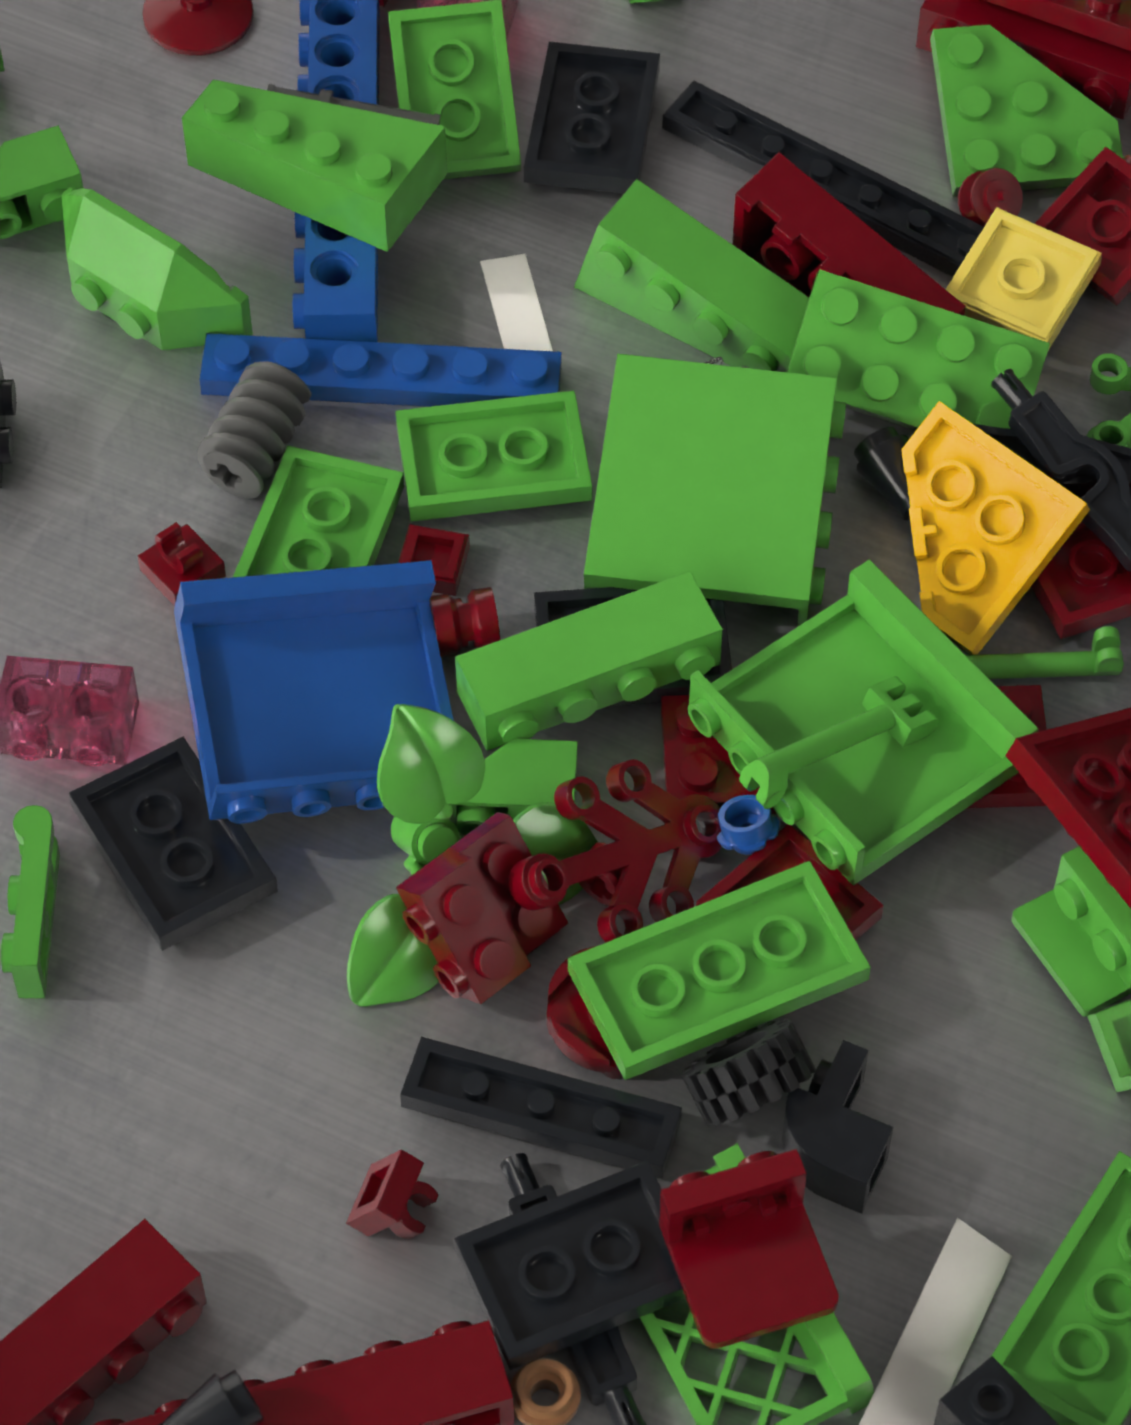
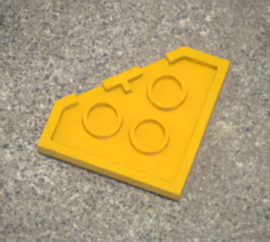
(979, 525)

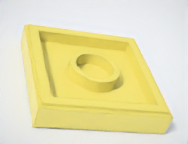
(1023, 277)

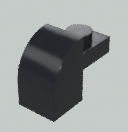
(836, 1144)

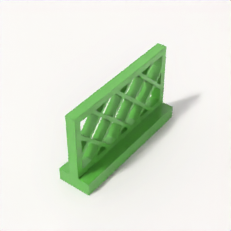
(821, 1340)

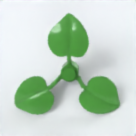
(419, 776)

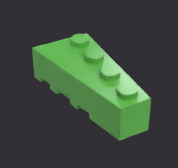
(318, 157)
(691, 283)

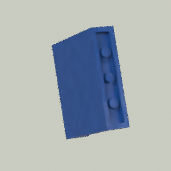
(302, 680)

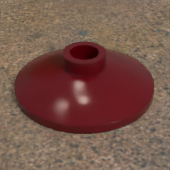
(197, 25)

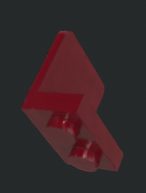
(746, 1248)

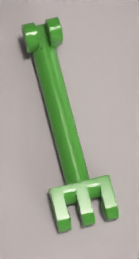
(1103, 660)
(884, 713)

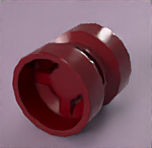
(465, 622)

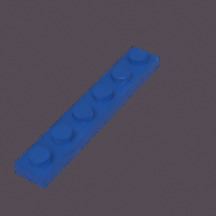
(384, 370)

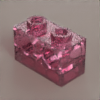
(68, 697)

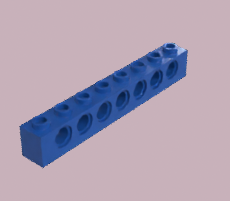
(335, 267)

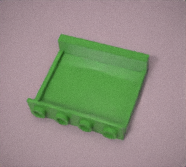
(715, 480)
(876, 794)

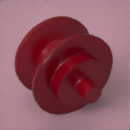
(987, 190)

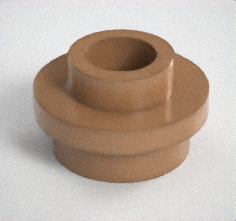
(545, 1375)

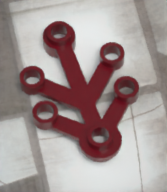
(633, 849)

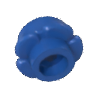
(746, 825)

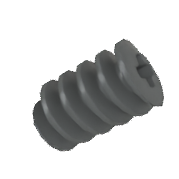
(253, 428)

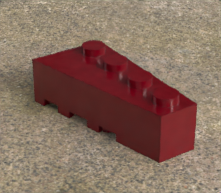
(802, 229)

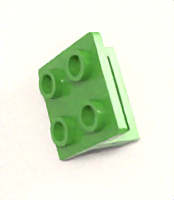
(1081, 934)

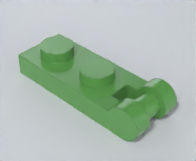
(32, 901)

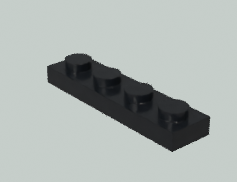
(540, 1106)

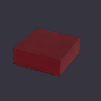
(446, 551)

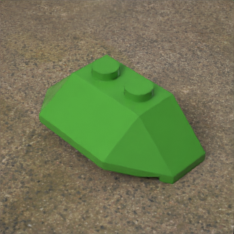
(145, 277)

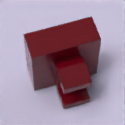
(178, 558)
(386, 1194)

